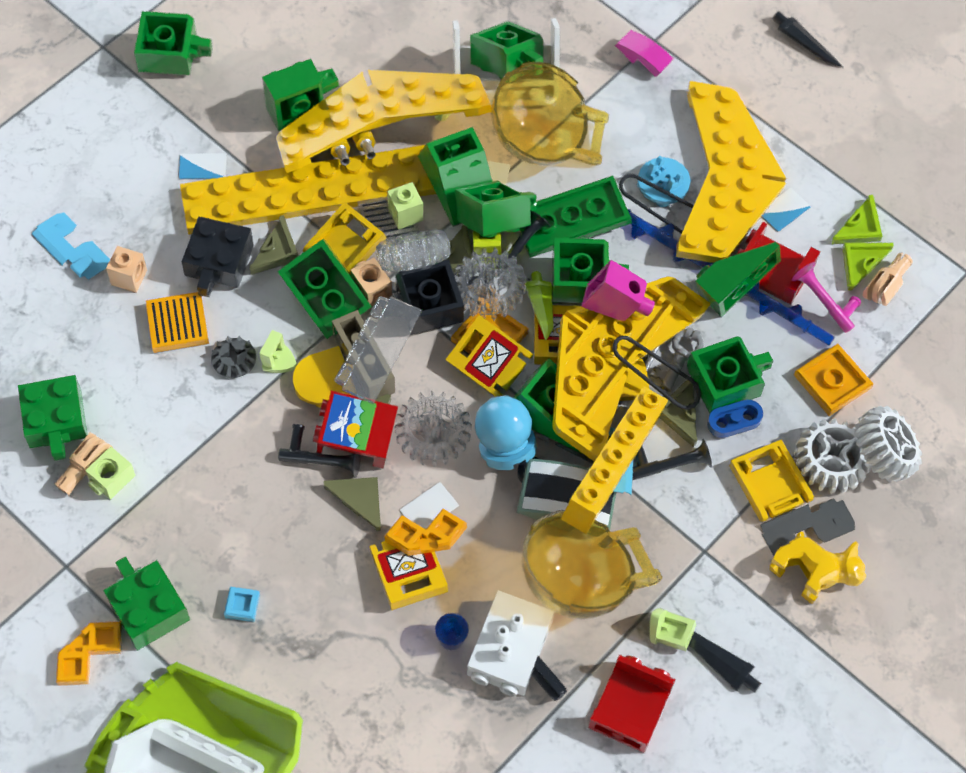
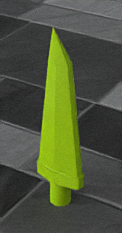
(541, 299)

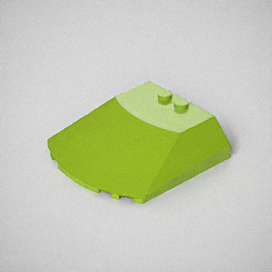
(212, 708)

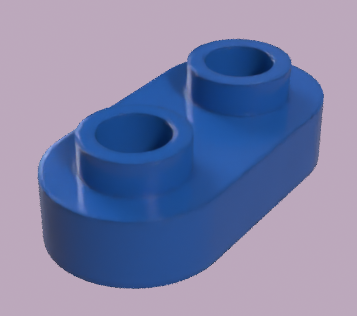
(733, 418)

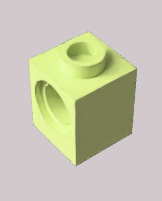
(405, 205)
(109, 462)

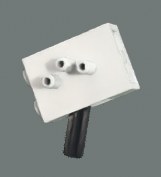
(511, 648)

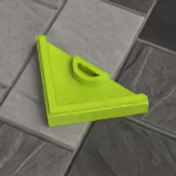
(861, 226)
(862, 259)

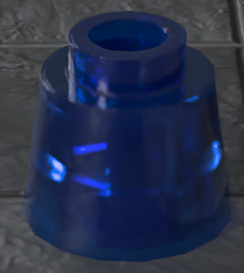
(451, 631)

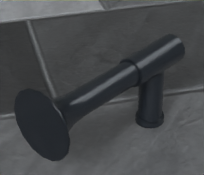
(537, 223)
(294, 454)
(646, 469)

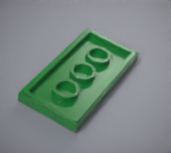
(579, 214)

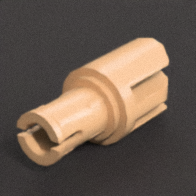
(888, 280)
(83, 457)

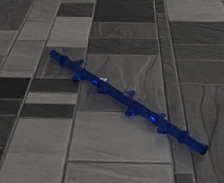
(766, 304)

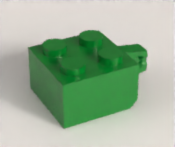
(168, 43)
(505, 48)
(295, 91)
(493, 208)
(575, 265)
(728, 372)
(52, 413)
(145, 602)

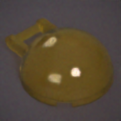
(545, 116)
(583, 572)

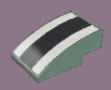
(549, 487)

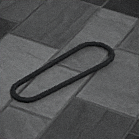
(647, 208)
(686, 407)

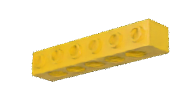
(614, 460)

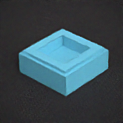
(242, 604)

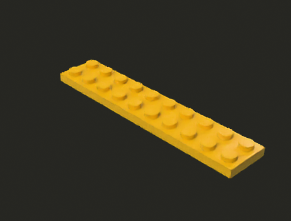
(303, 192)

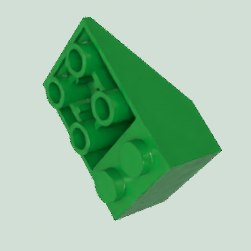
(455, 164)

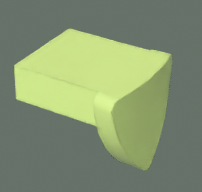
(276, 355)
(671, 629)

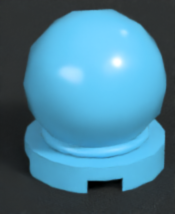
(505, 433)

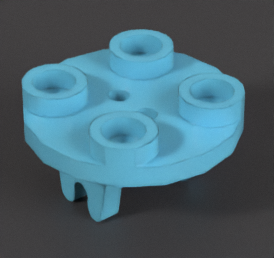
(656, 172)

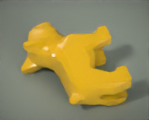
(819, 565)

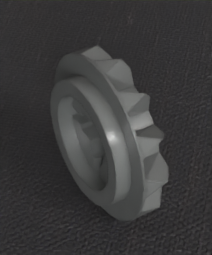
(245, 359)

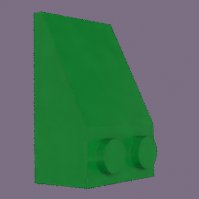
(735, 276)
(323, 286)
(538, 398)

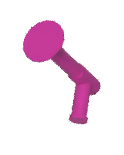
(840, 315)

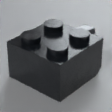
(217, 254)
(434, 292)

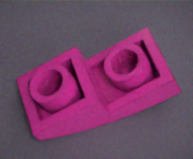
(650, 54)

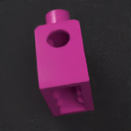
(617, 293)

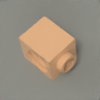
(126, 269)
(372, 270)

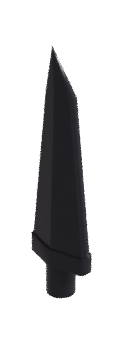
(798, 33)
(726, 664)

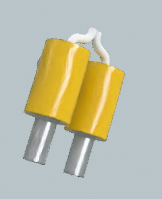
(364, 142)

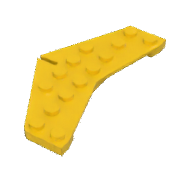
(388, 100)
(740, 176)
(593, 377)

